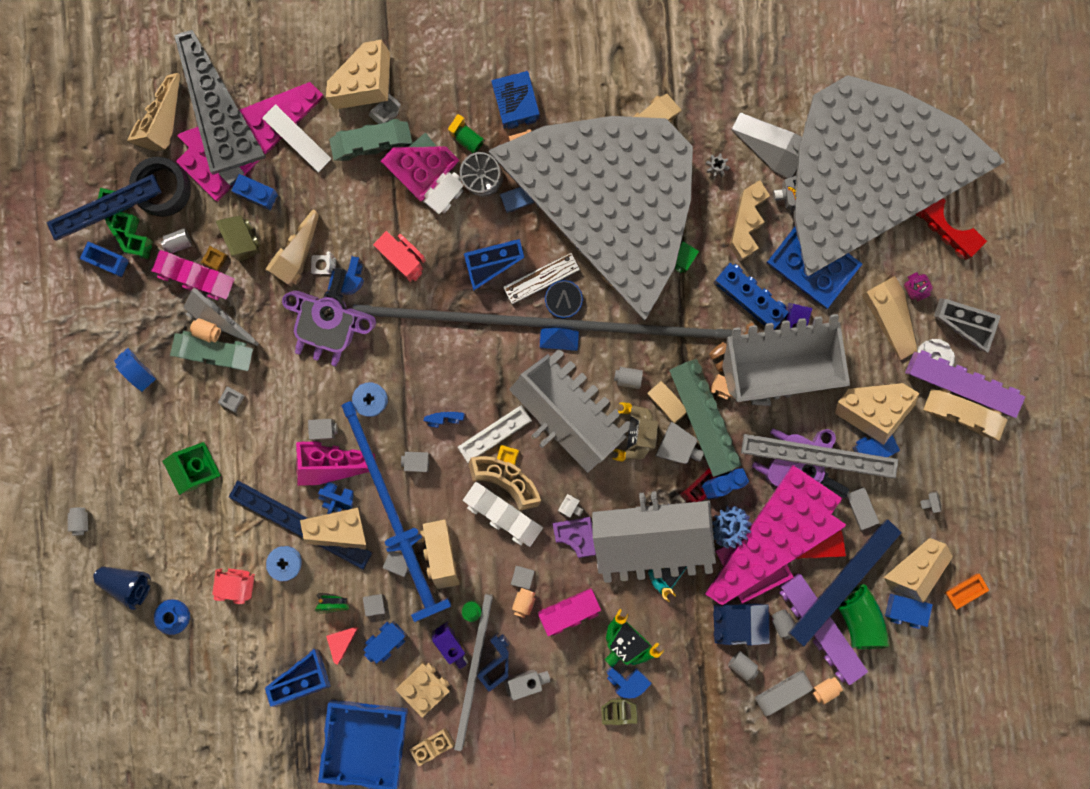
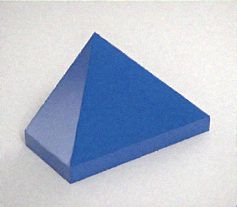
(559, 339)

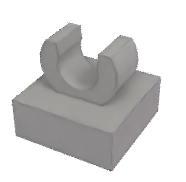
(933, 502)

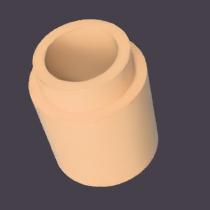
(205, 330)
(523, 603)
(827, 690)

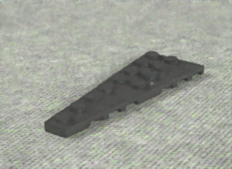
(222, 127)

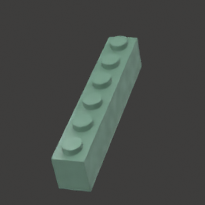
(705, 417)

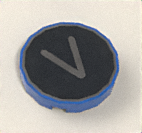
(563, 299)

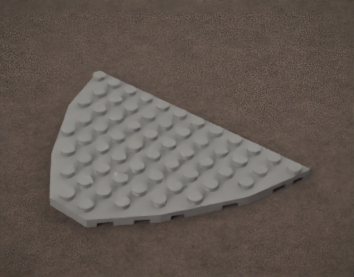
(872, 163)
(614, 192)

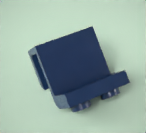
(741, 624)
(501, 643)

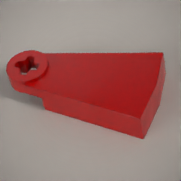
(830, 547)

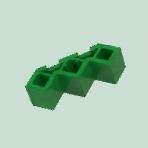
(124, 229)

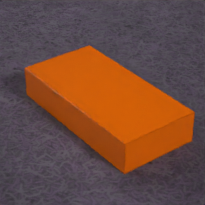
(966, 591)

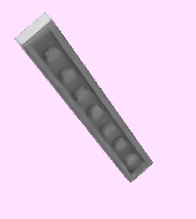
(819, 456)
(473, 672)

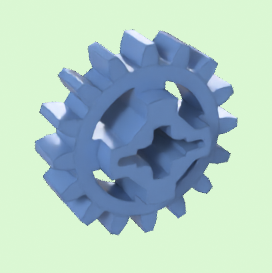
(730, 526)

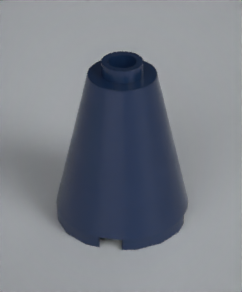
(124, 585)

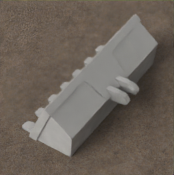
(785, 360)
(568, 411)
(654, 538)

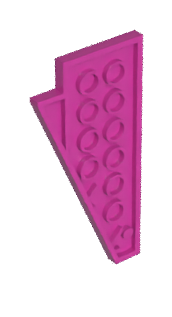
(294, 103)
(786, 527)

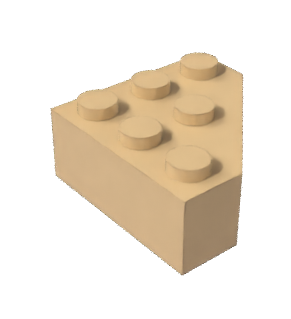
(361, 78)
(877, 408)

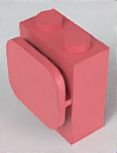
(401, 255)

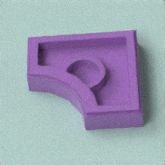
(577, 534)

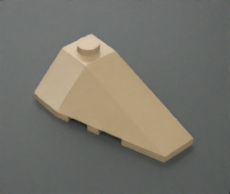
(158, 123)

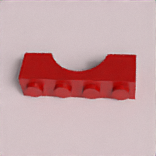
(964, 242)

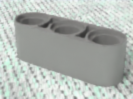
(784, 693)

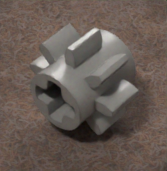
(718, 160)

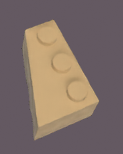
(335, 529)
(439, 554)
(920, 570)

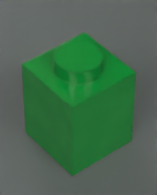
(685, 257)

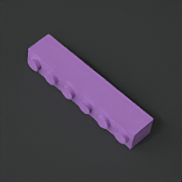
(964, 384)
(828, 637)

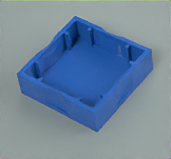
(363, 745)

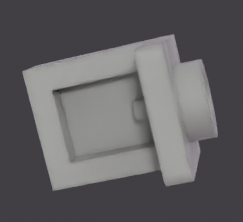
(385, 110)

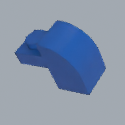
(352, 282)
(134, 370)
(630, 687)

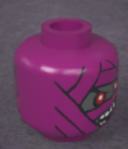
(918, 286)

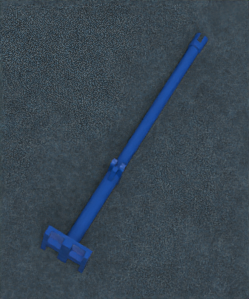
(403, 539)

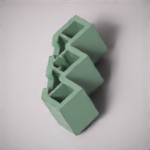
(370, 140)

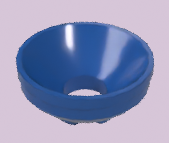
(181, 616)

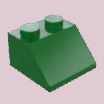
(191, 468)

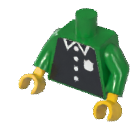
(628, 643)

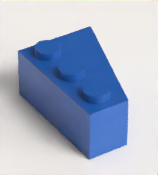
(491, 261)
(299, 681)

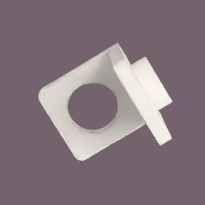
(330, 261)

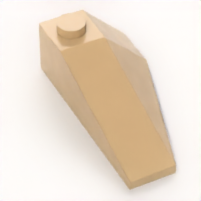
(290, 262)
(892, 313)

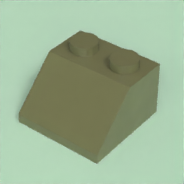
(239, 237)

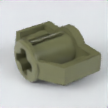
(619, 712)

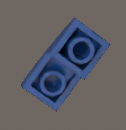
(437, 419)

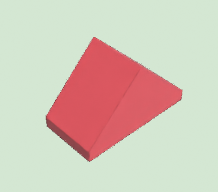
(340, 642)

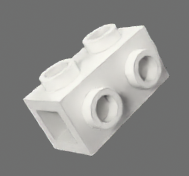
(448, 187)

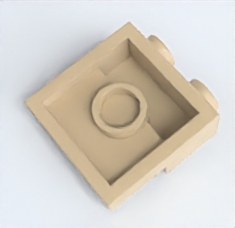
(423, 689)

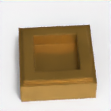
(214, 258)

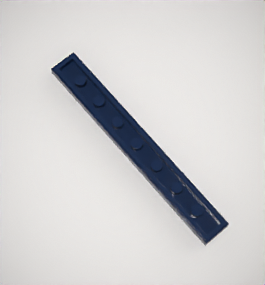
(290, 520)
(844, 583)

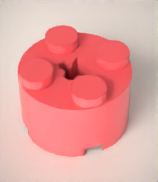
(233, 585)

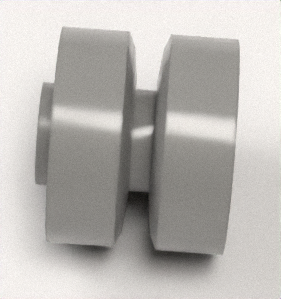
(481, 174)

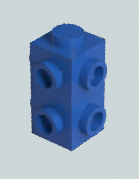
(379, 647)

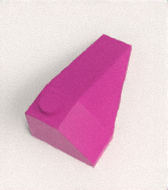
(325, 464)

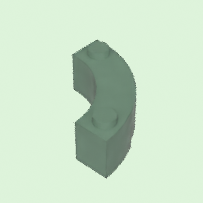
(219, 354)

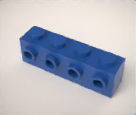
(750, 296)

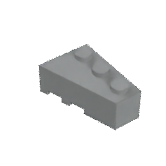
(969, 322)

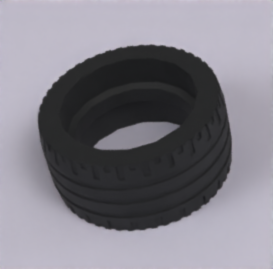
(181, 195)

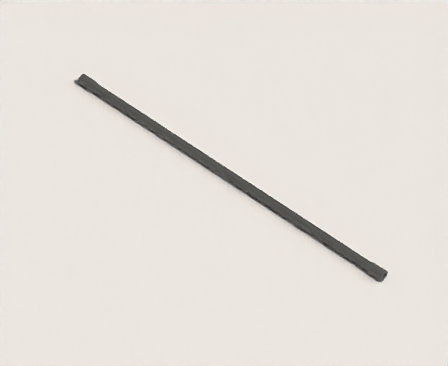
(717, 334)

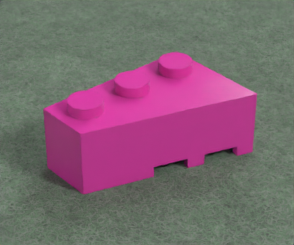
(569, 612)

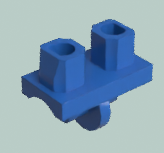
(334, 502)

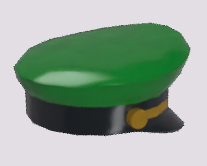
(330, 603)

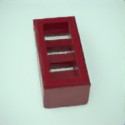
(687, 497)

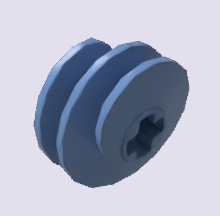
(362, 393)
(279, 572)

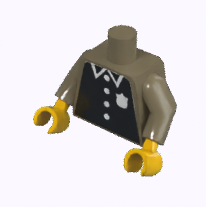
(641, 433)

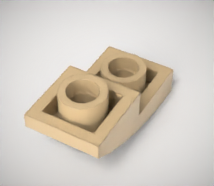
(667, 402)
(431, 747)

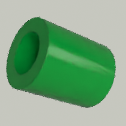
(469, 139)
(471, 610)

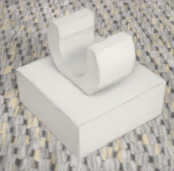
(570, 506)

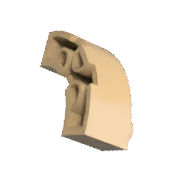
(976, 417)
(506, 476)

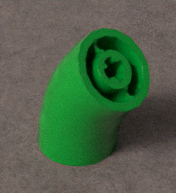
(864, 620)

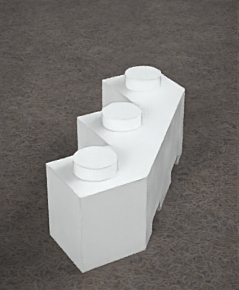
(502, 514)

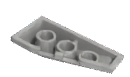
(770, 143)
(203, 307)

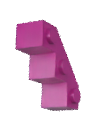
(192, 275)

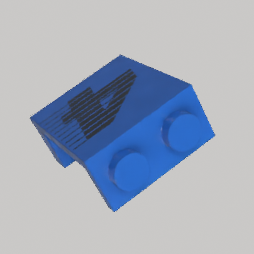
(516, 100)

